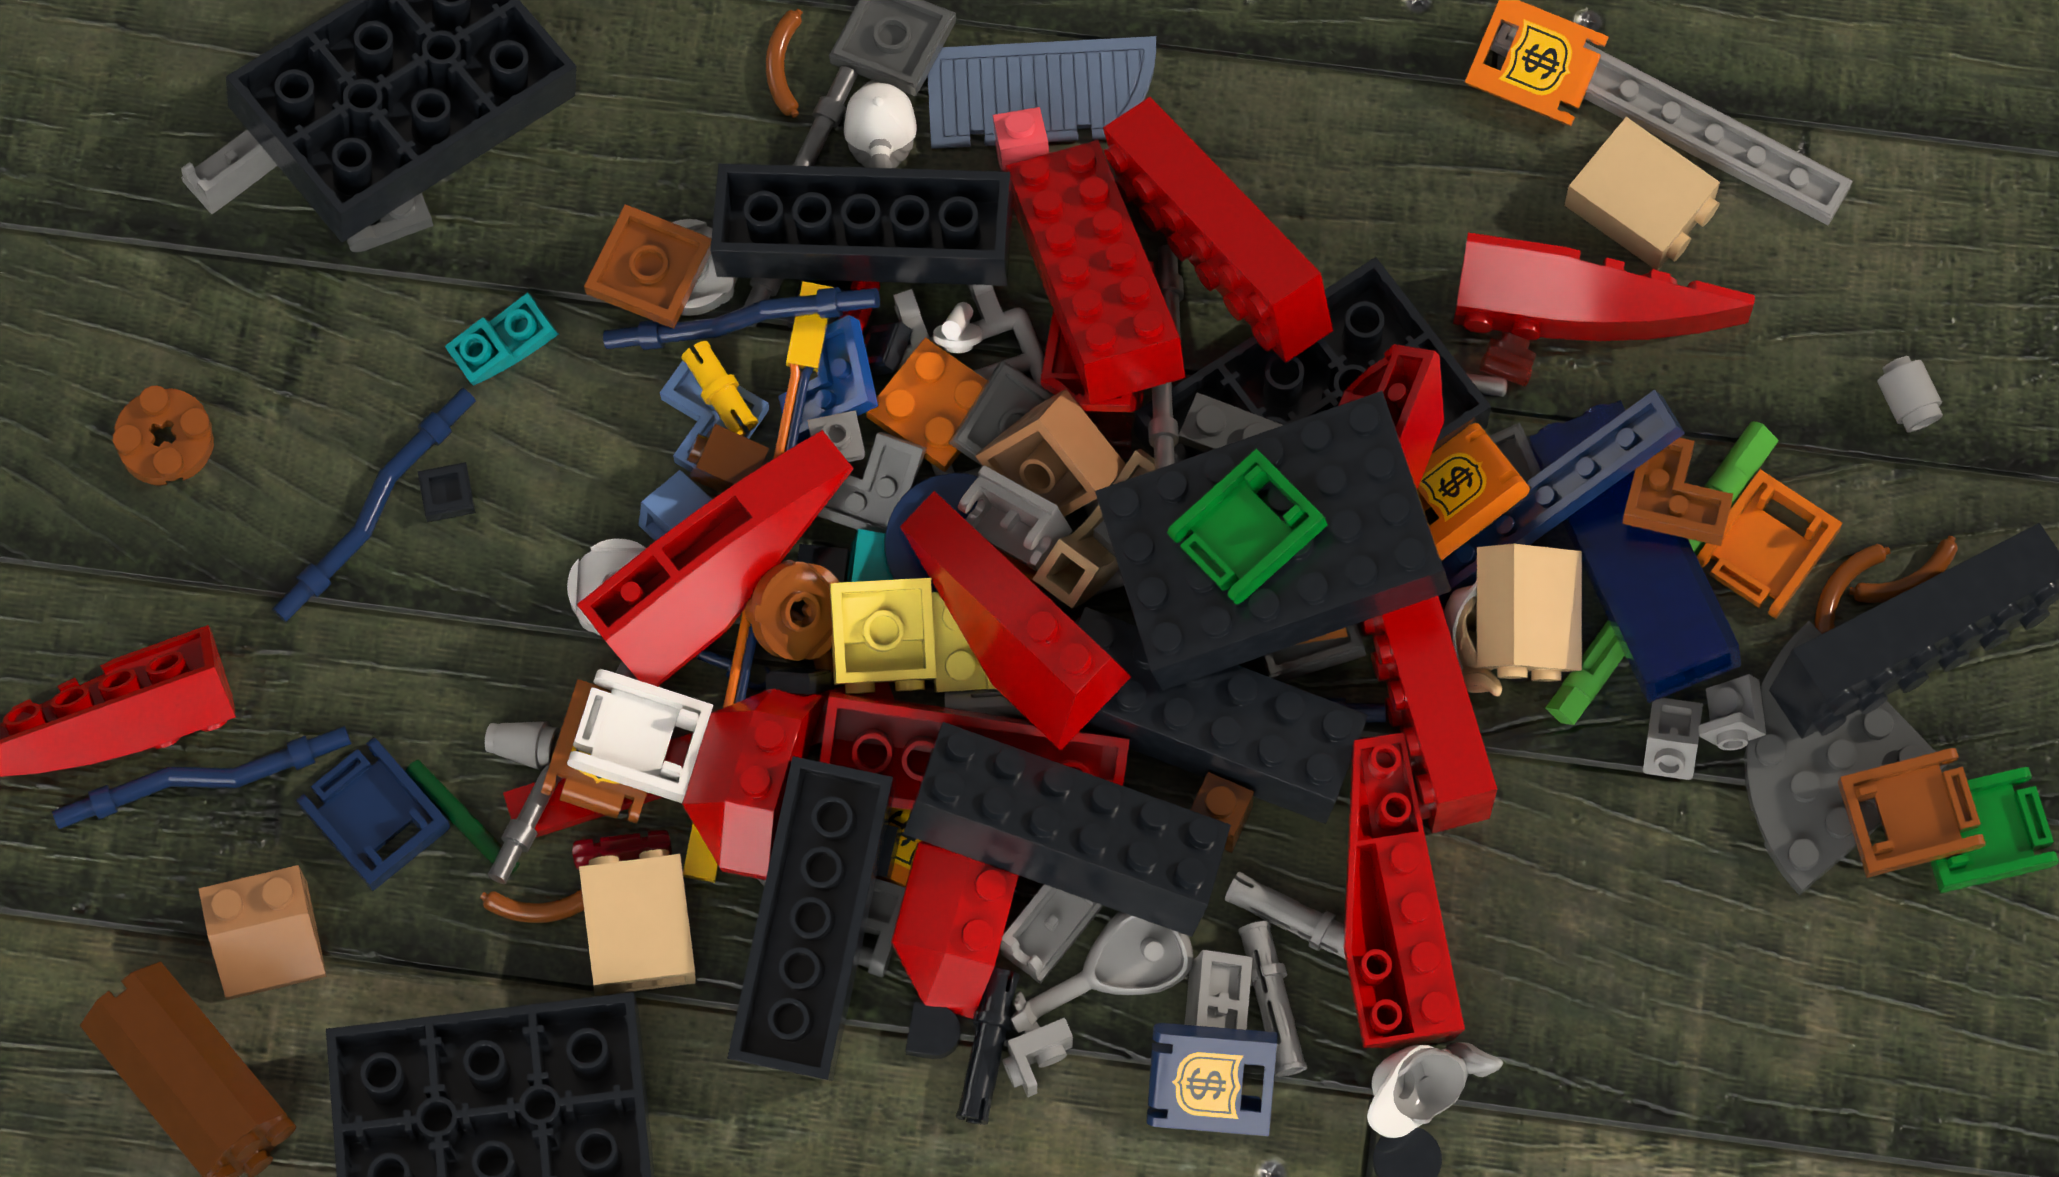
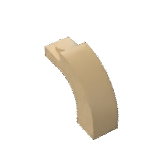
(1078, 562)

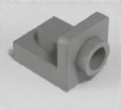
(843, 432)
(1734, 713)
(1672, 738)
(1042, 1046)

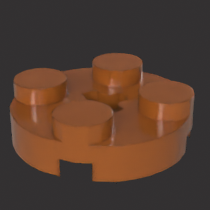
(170, 461)
(771, 604)

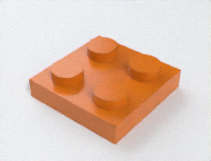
(928, 401)

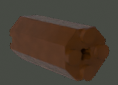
(187, 1075)

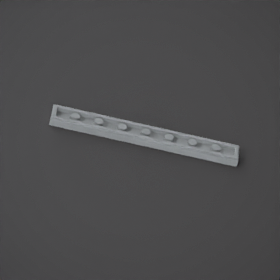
(1709, 135)

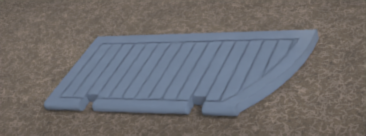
(1070, 81)

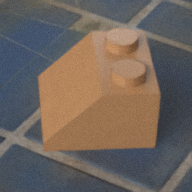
(1055, 454)
(262, 932)

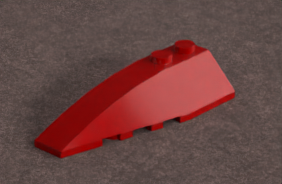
(1555, 295)
(1013, 628)
(133, 706)
(899, 736)

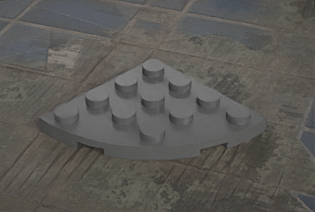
(1796, 779)

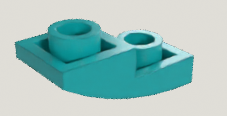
(502, 342)

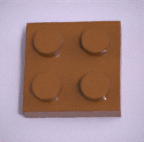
(649, 266)

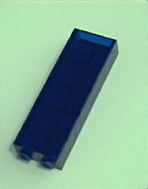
(1643, 578)

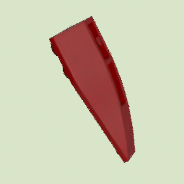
(706, 567)
(1392, 908)

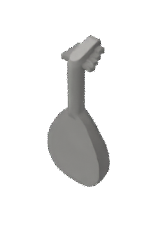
(1124, 960)

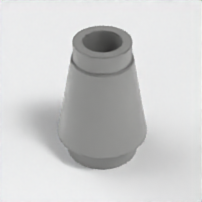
(523, 742)

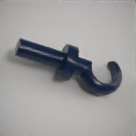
(726, 663)

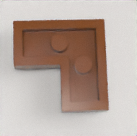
(1668, 505)

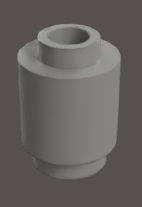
(1910, 393)

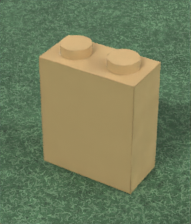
(1643, 194)
(1529, 611)
(637, 923)

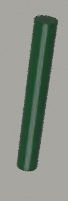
(455, 811)

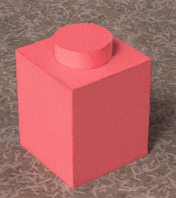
(1019, 136)

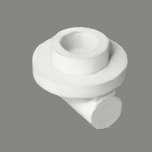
(957, 332)

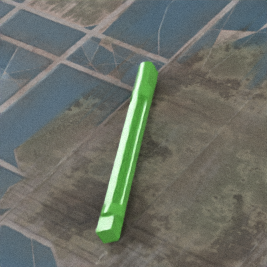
(1605, 650)

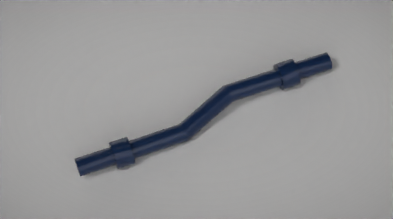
(826, 303)
(315, 578)
(105, 801)

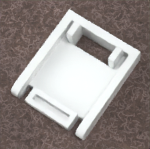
(631, 733)

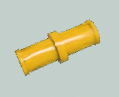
(719, 388)

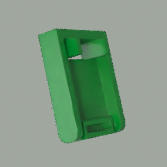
(1239, 535)
(2012, 830)

